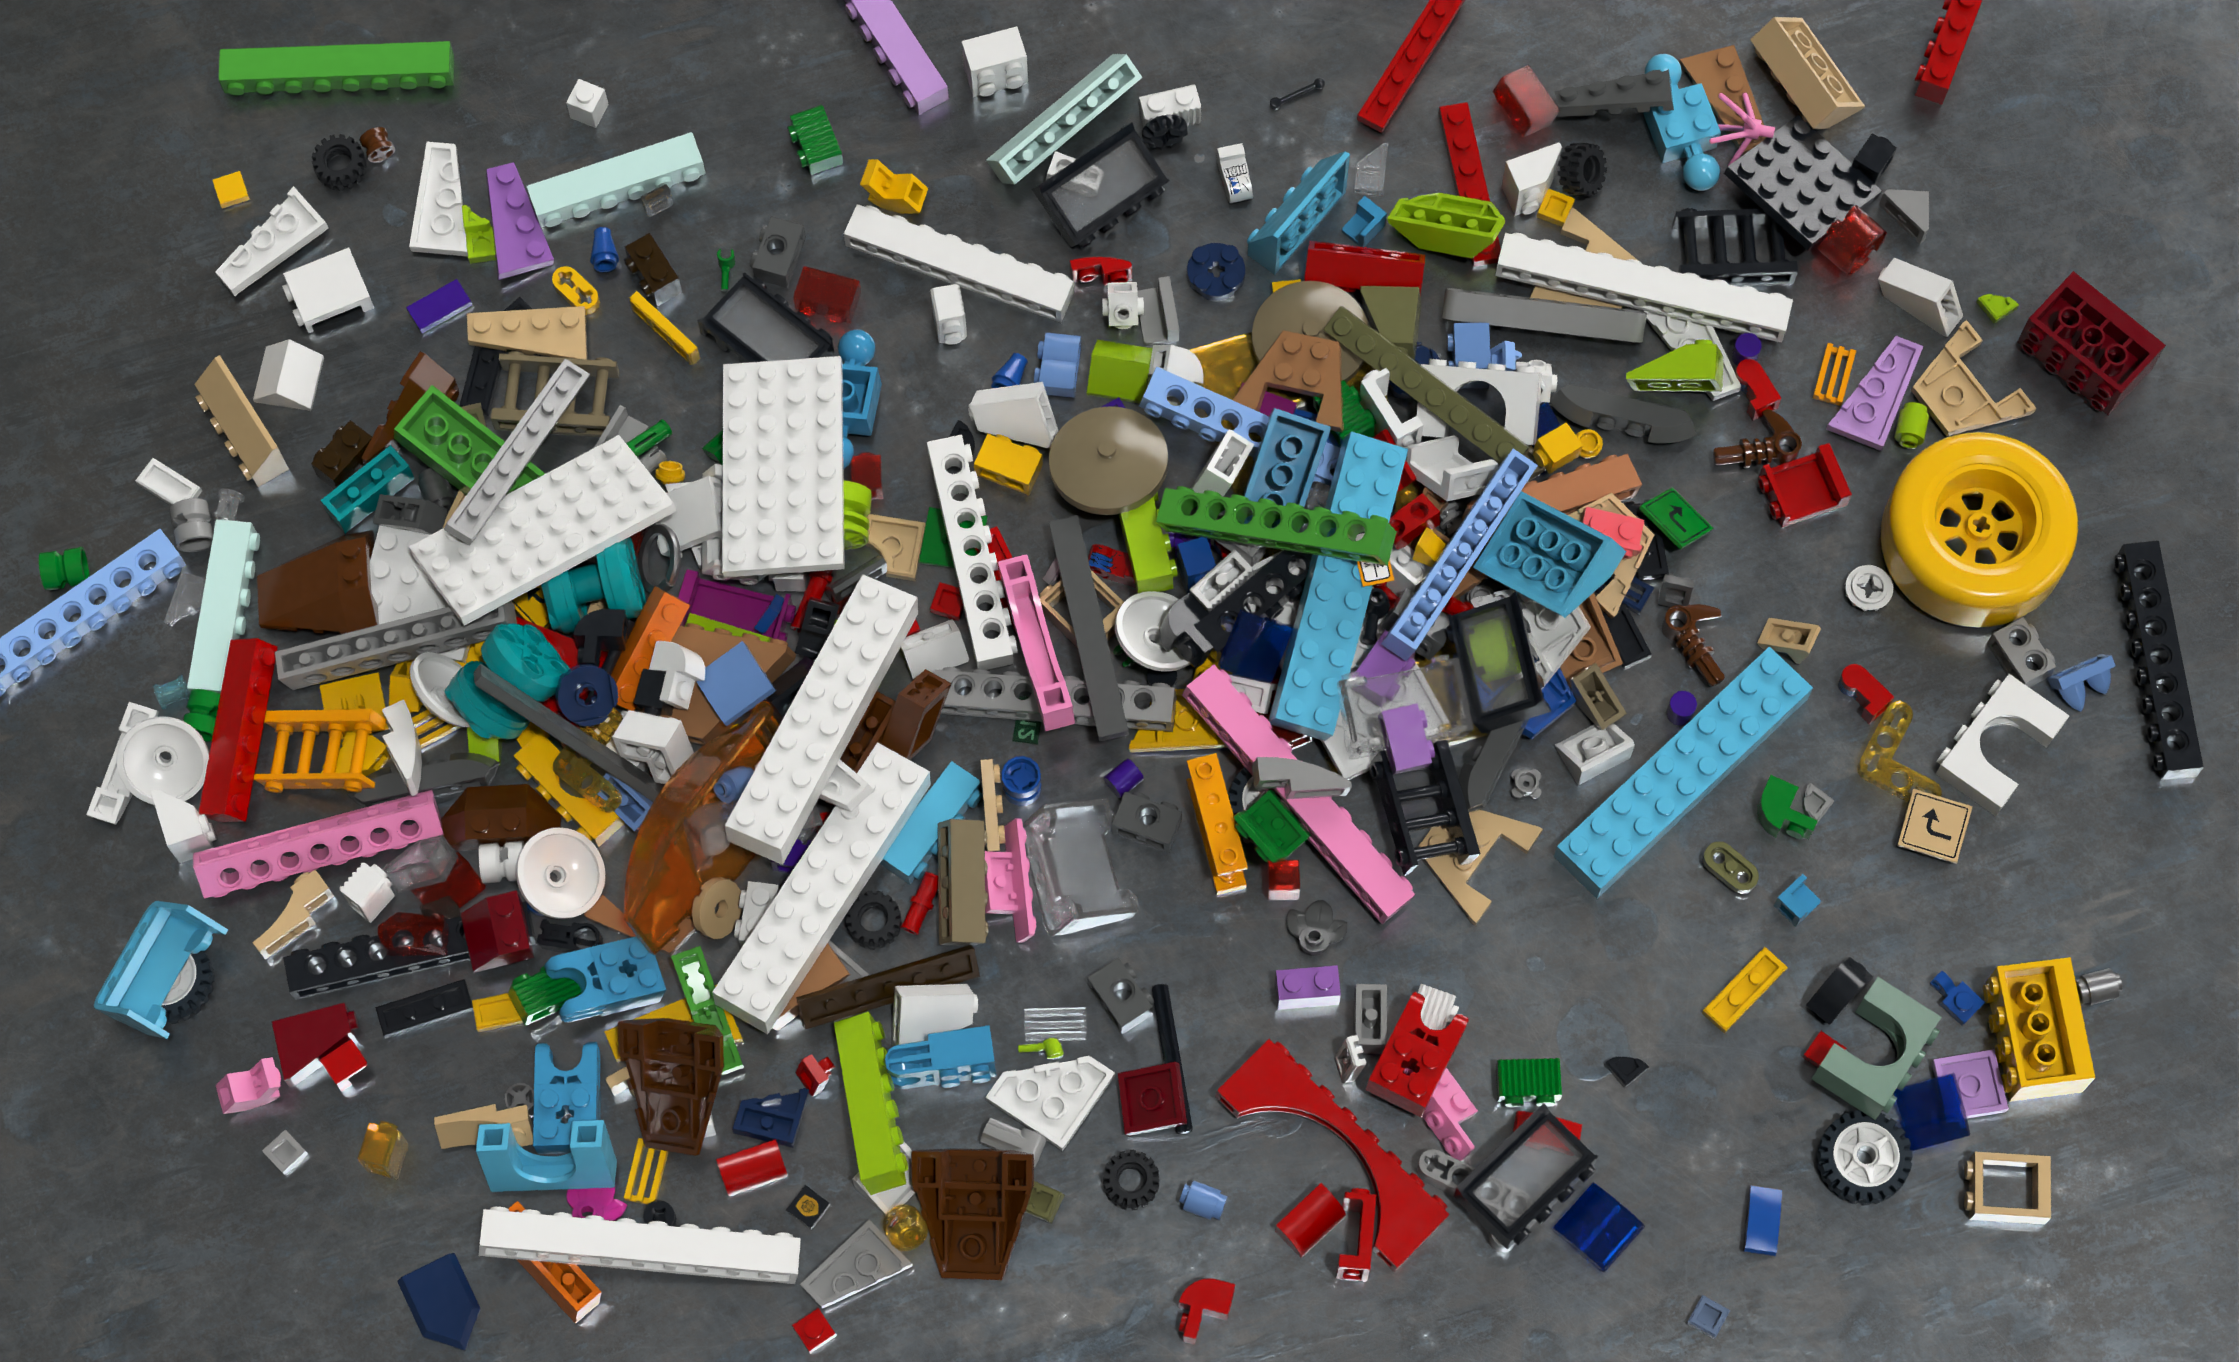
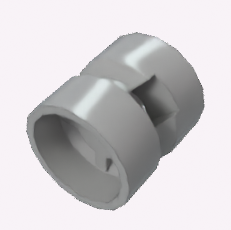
(191, 525)

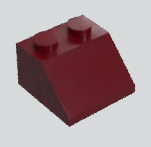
(497, 932)

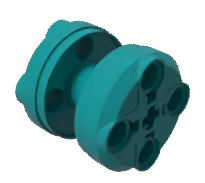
(613, 578)
(521, 658)

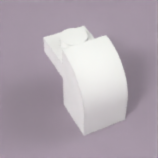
(1176, 361)
(681, 670)

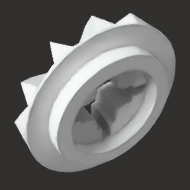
(1880, 581)

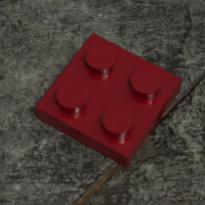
(1152, 1098)

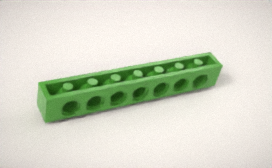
(1372, 548)

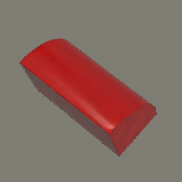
(752, 1167)
(1310, 1220)

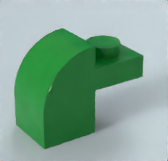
(1775, 810)

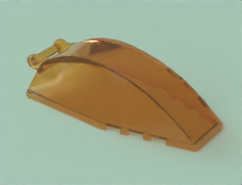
(661, 866)

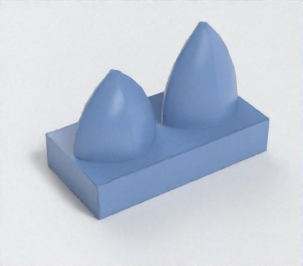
(2071, 680)

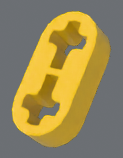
(580, 286)

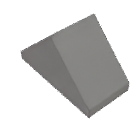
(1909, 210)

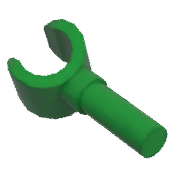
(725, 265)

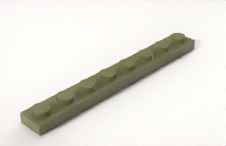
(1423, 385)

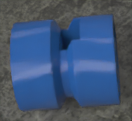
(1021, 781)

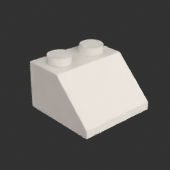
(1529, 178)
(182, 826)

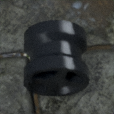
(660, 1206)

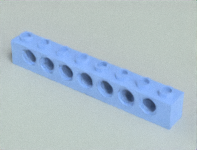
(1218, 409)
(1459, 554)
(81, 600)

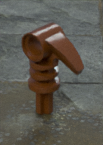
(1765, 450)
(1688, 638)

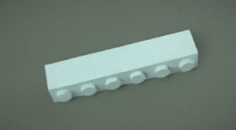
(1064, 118)
(616, 180)
(223, 601)

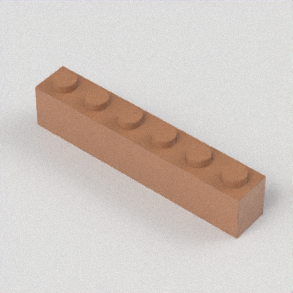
(1583, 485)

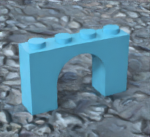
(515, 1169)

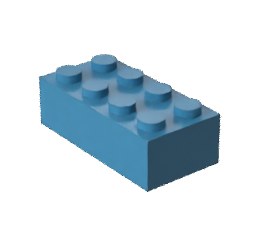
(1286, 460)

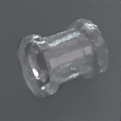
(227, 497)

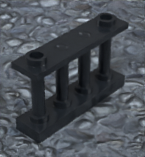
(1751, 270)
(1453, 817)

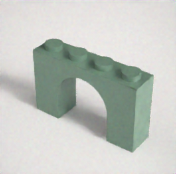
(1869, 1085)

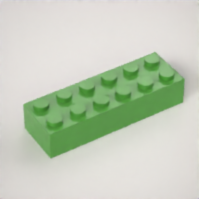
(453, 441)

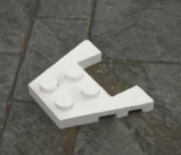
(1550, 633)

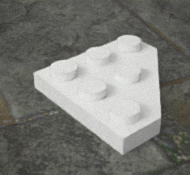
(1052, 1096)

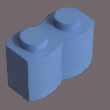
(1059, 364)

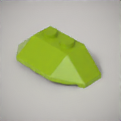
(1447, 223)

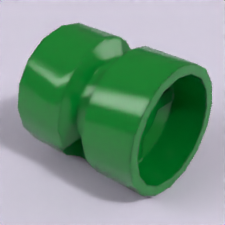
(62, 569)
(203, 712)

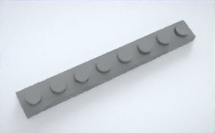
(516, 452)

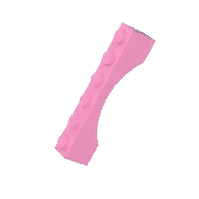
(1035, 643)

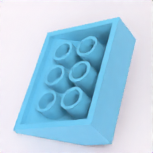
(1300, 212)
(1548, 556)

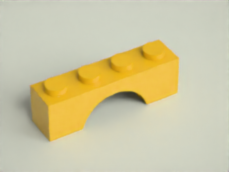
(536, 762)

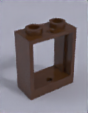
(916, 714)

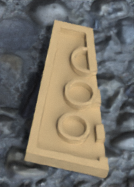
(532, 331)

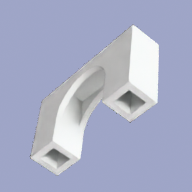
(1519, 390)
(2011, 705)

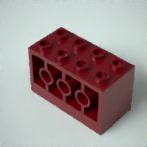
(2090, 343)

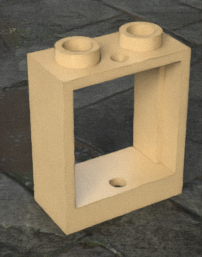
(1053, 594)
(2041, 1188)

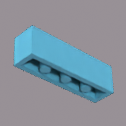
(918, 839)

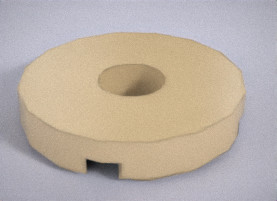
(703, 909)

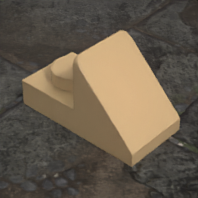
(1789, 637)

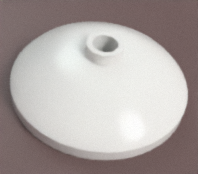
(1139, 623)
(429, 677)
(145, 769)
(577, 868)

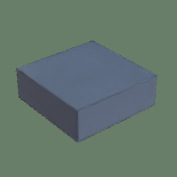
(1708, 1317)

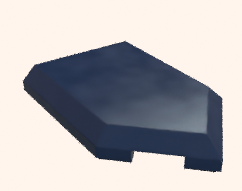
(442, 1301)

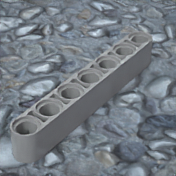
(1544, 315)

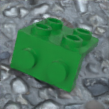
(1271, 828)

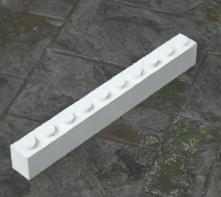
(1644, 287)
(639, 1245)

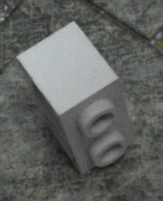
(2014, 657)

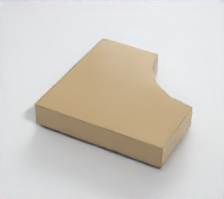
(898, 543)

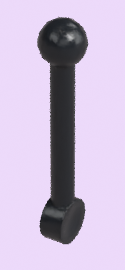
(1275, 103)

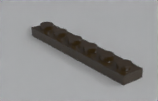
(879, 988)

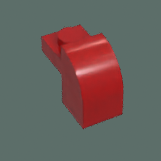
(1204, 1297)

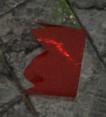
(411, 923)

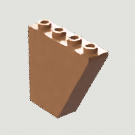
(701, 719)

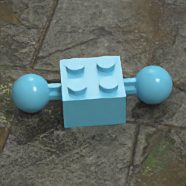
(1686, 128)

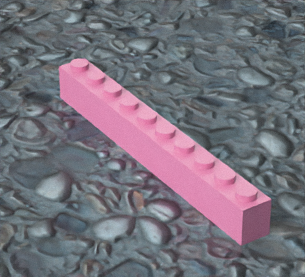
(1331, 826)

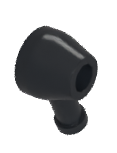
(1373, 613)

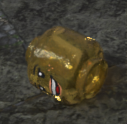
(905, 1227)

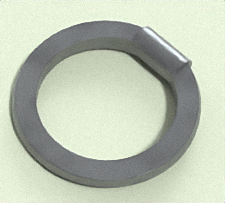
(675, 558)

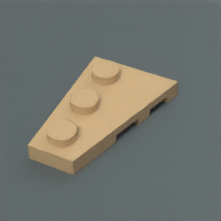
(992, 804)

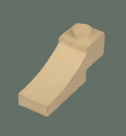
(307, 896)
(462, 1127)

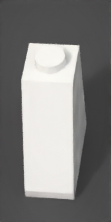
(1922, 295)
(1015, 412)
(1223, 464)
(931, 1010)

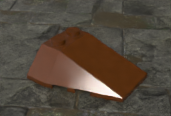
(321, 588)
(674, 1079)
(973, 1207)

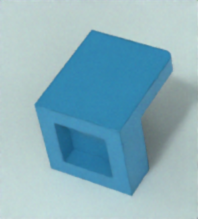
(1365, 223)
(1797, 901)

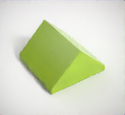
(1119, 371)

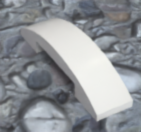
(113, 797)

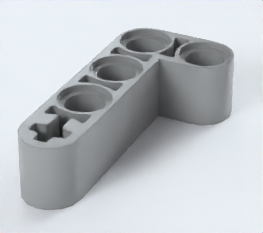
(1435, 1179)

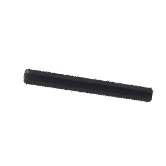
(1169, 1041)

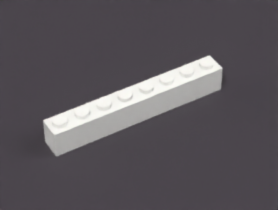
(959, 262)

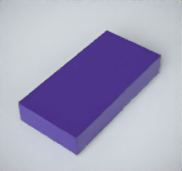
(439, 306)

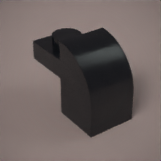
(816, 627)
(600, 631)
(1180, 632)
(1839, 990)

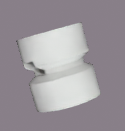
(499, 861)

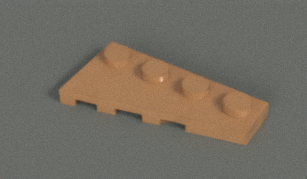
(1723, 73)

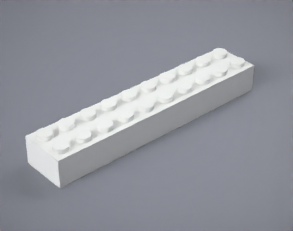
(821, 719)
(820, 891)

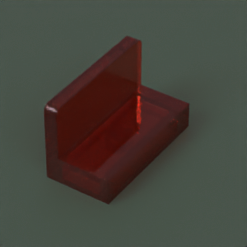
(460, 885)

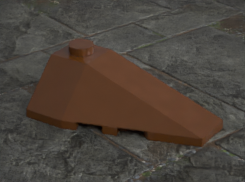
(416, 381)

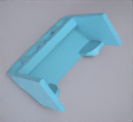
(153, 963)

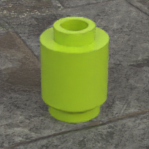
(1912, 425)

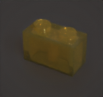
(383, 1150)

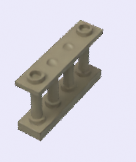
(570, 423)

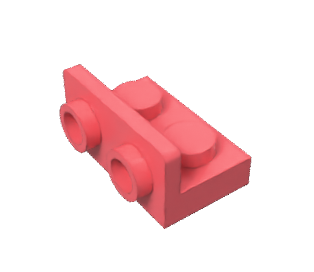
(1621, 528)

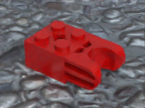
(1419, 1049)

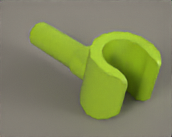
(1050, 1046)

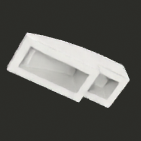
(403, 744)

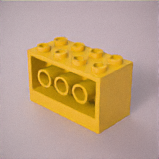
(2039, 1029)

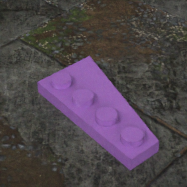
(516, 230)

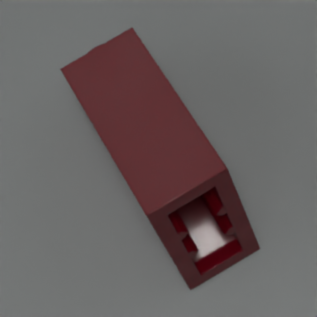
(310, 1037)

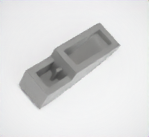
(1298, 778)

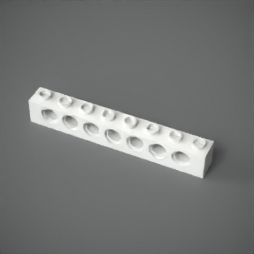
(943, 455)

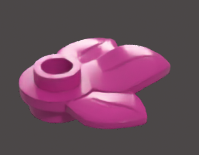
(596, 1200)

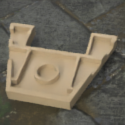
(1584, 231)
(1955, 395)
(1614, 593)
(1487, 829)

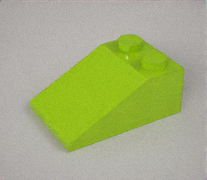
(1683, 369)

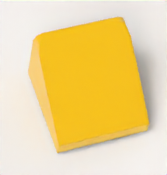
(1428, 548)

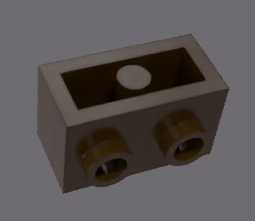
(653, 270)
(342, 455)

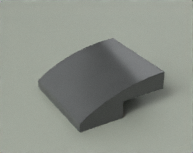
(845, 586)

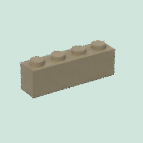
(962, 882)

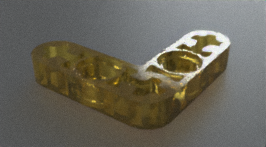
(1888, 766)
(581, 767)

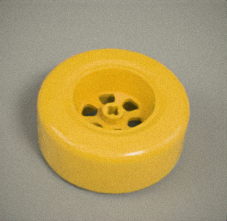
(2001, 474)

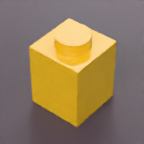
(1557, 448)

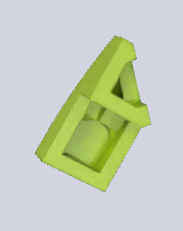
(478, 237)

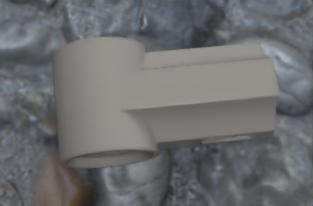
(1005, 1137)

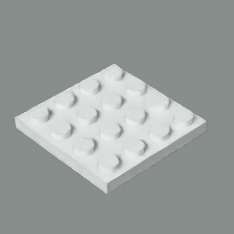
(401, 584)

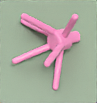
(1751, 130)

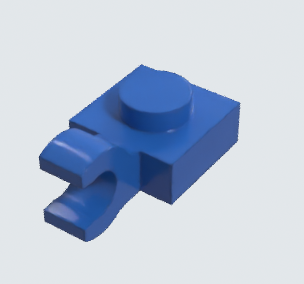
(1959, 1001)

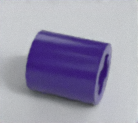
(1746, 347)
(1681, 708)
(1123, 778)

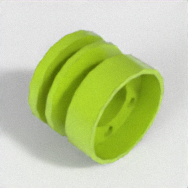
(856, 509)

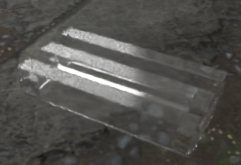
(1055, 1012)

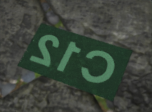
(1025, 730)

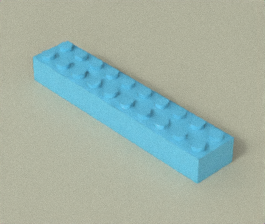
(1333, 594)
(1682, 772)

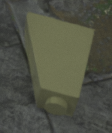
(1394, 314)

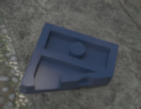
(772, 1117)

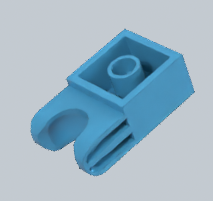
(604, 979)
(943, 1059)
(564, 1093)

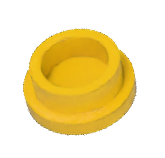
(1591, 443)
(670, 472)

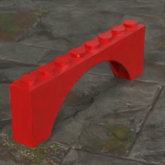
(1276, 1084)

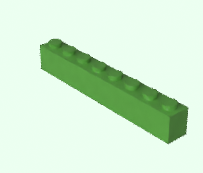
(336, 67)

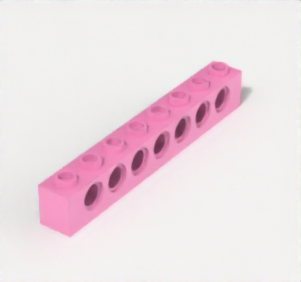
(327, 831)

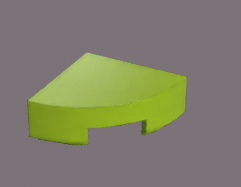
(1997, 306)

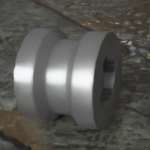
(517, 1095)

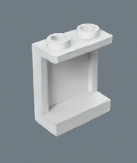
(326, 288)
(1372, 395)
(1446, 471)
(696, 515)

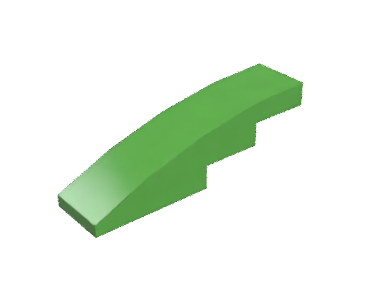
(698, 990)

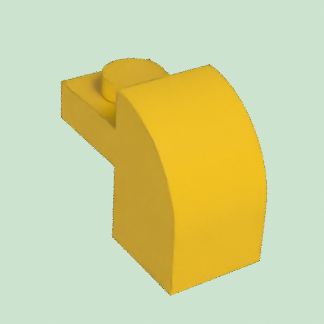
(893, 191)

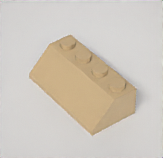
(1806, 72)
(240, 424)

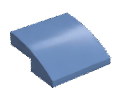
(735, 683)

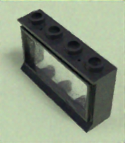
(1101, 186)
(763, 326)
(1498, 663)
(1526, 1177)

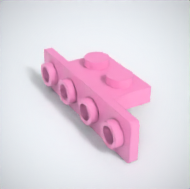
(1009, 882)
(1444, 1114)

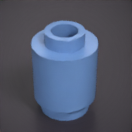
(733, 783)
(1203, 1200)

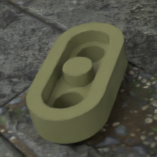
(1732, 866)

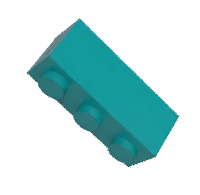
(360, 493)

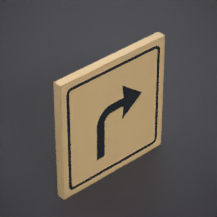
(1934, 826)

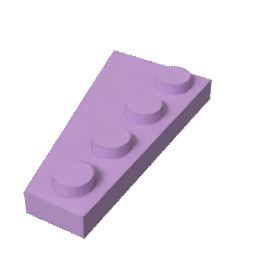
(1875, 402)

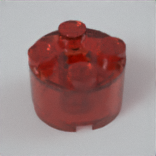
(1852, 240)

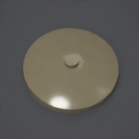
(1305, 310)
(1108, 460)

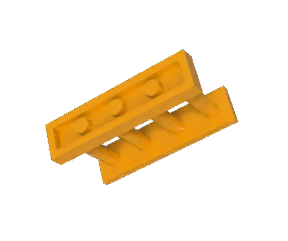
(311, 723)
(1216, 824)

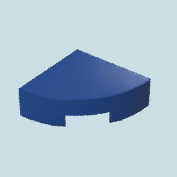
(770, 614)

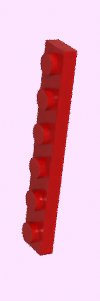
(1408, 63)
(1466, 166)

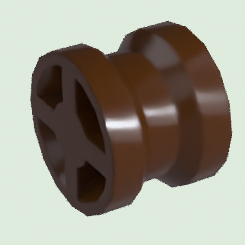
(377, 144)

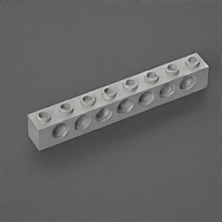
(384, 645)
(1007, 706)

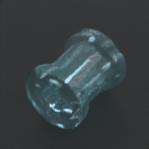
(171, 691)

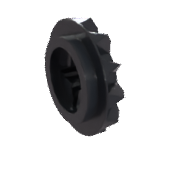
(1154, 131)

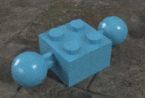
(860, 387)

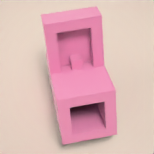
(249, 1088)

